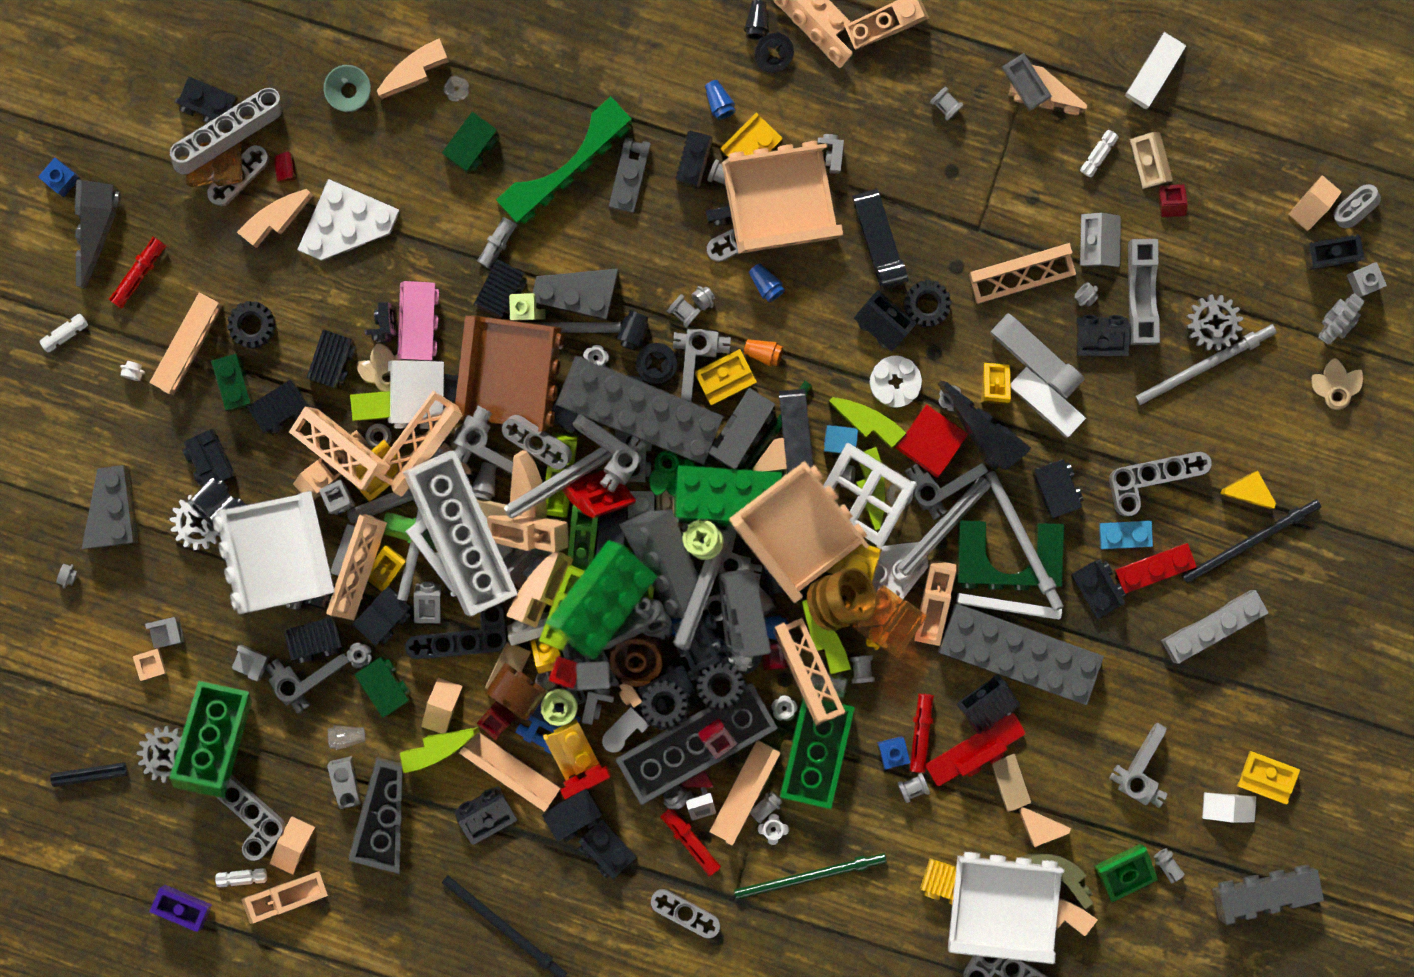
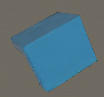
(837, 437)

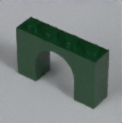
(975, 567)

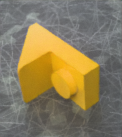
(544, 655)

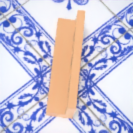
(1015, 265)
(186, 344)
(342, 438)
(428, 442)
(356, 567)
(800, 671)
(510, 771)
(744, 792)

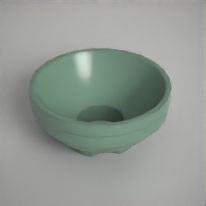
(341, 76)

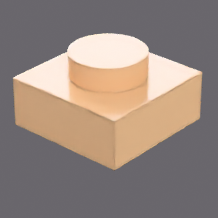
(149, 664)
(629, 695)

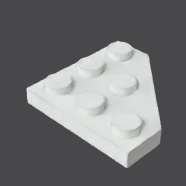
(345, 221)
(890, 576)

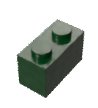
(471, 143)
(232, 382)
(383, 686)

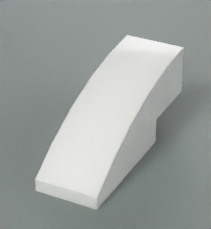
(1155, 71)
(1047, 402)

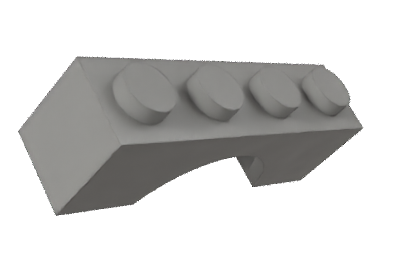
(1142, 291)
(1214, 627)

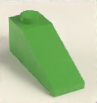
(582, 539)

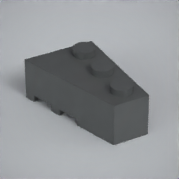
(578, 292)

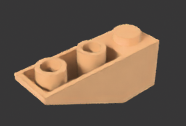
(886, 22)
(1061, 95)
(323, 474)

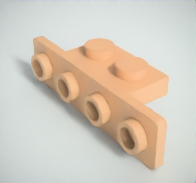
(821, 23)

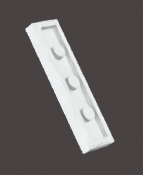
(1008, 606)

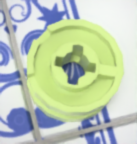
(713, 540)
(548, 707)

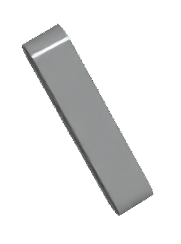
(220, 141)

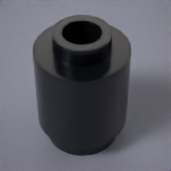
(633, 330)

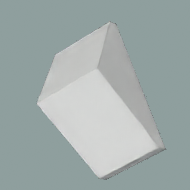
(1229, 807)

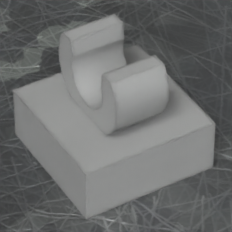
(700, 806)

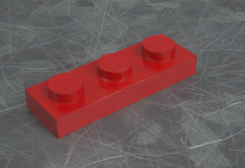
(1155, 568)

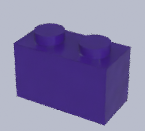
(181, 908)

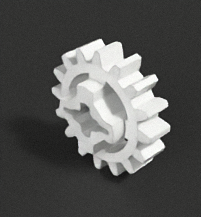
(189, 529)

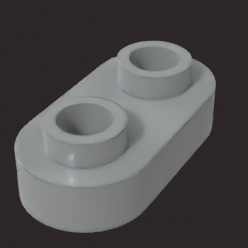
(1357, 206)

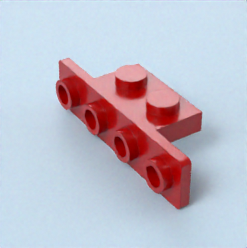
(975, 751)

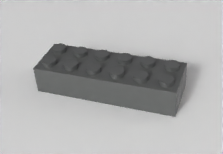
(639, 410)
(1020, 654)
(681, 752)

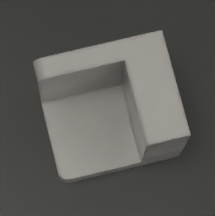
(166, 632)
(250, 662)
(592, 675)

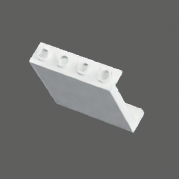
(273, 553)
(1005, 908)

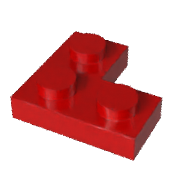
(593, 776)

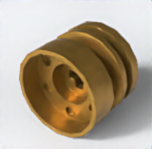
(841, 599)

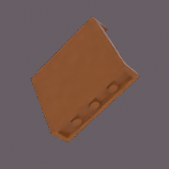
(509, 370)

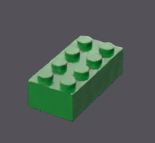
(717, 492)
(601, 599)
(211, 739)
(816, 756)

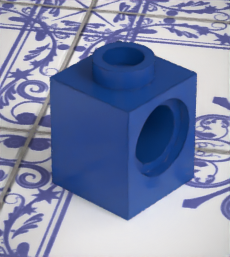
(59, 177)
(893, 752)

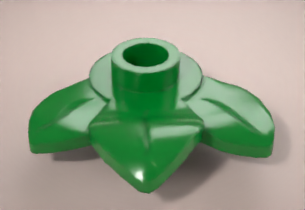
(664, 478)

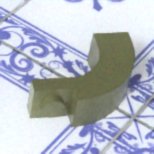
(1071, 875)

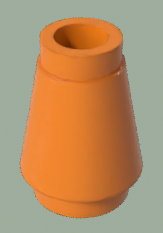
(764, 351)

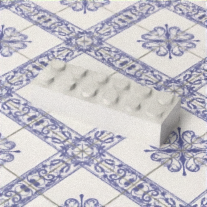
(460, 533)

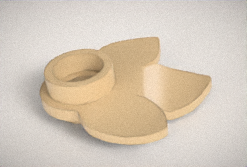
(377, 367)
(1337, 380)

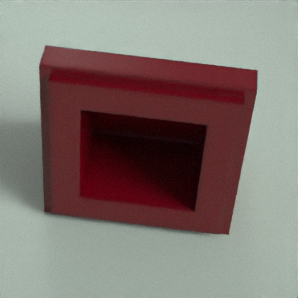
(285, 167)
(1173, 200)
(775, 659)
(496, 720)
(717, 738)
(699, 780)

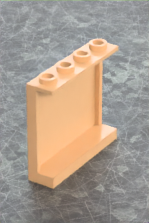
(780, 197)
(798, 529)

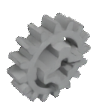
(1341, 318)
(1215, 334)
(157, 746)

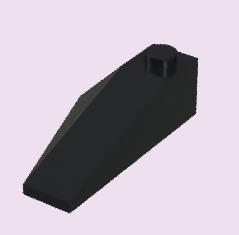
(994, 441)

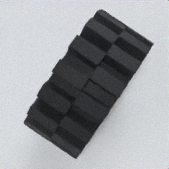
(941, 295)
(267, 324)
(722, 672)
(665, 721)

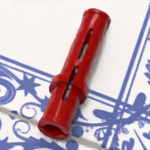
(140, 268)
(921, 732)
(686, 836)

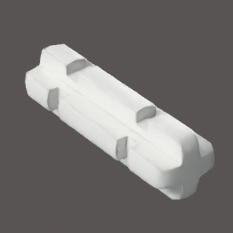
(1099, 153)
(63, 333)
(241, 877)

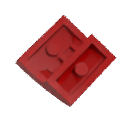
(931, 441)
(596, 500)

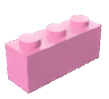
(417, 321)

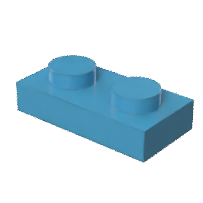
(1125, 534)

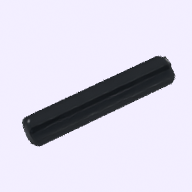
(89, 774)

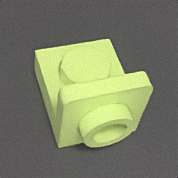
(524, 307)

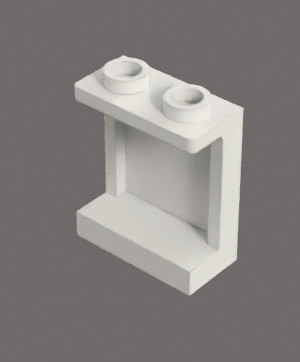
(411, 386)

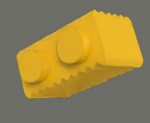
(939, 880)

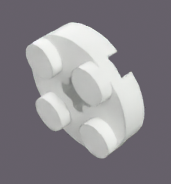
(907, 390)

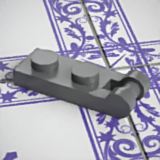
(629, 176)

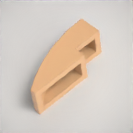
(412, 69)
(274, 216)
(524, 479)
(529, 532)
(540, 589)
(936, 601)
(284, 897)
(1075, 916)

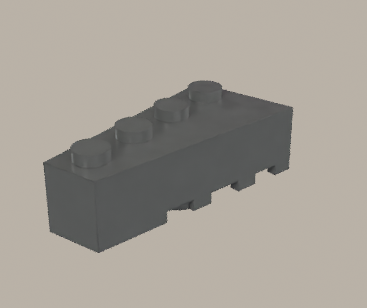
(378, 828)

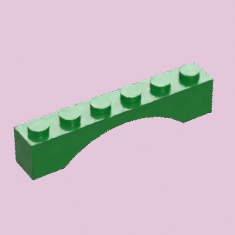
(525, 197)

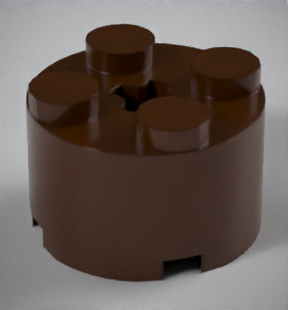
(634, 669)
(516, 692)

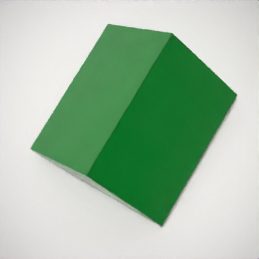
(1126, 872)

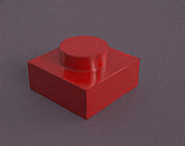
(564, 672)

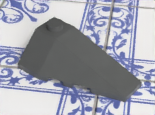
(96, 209)

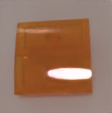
(221, 170)
(892, 622)

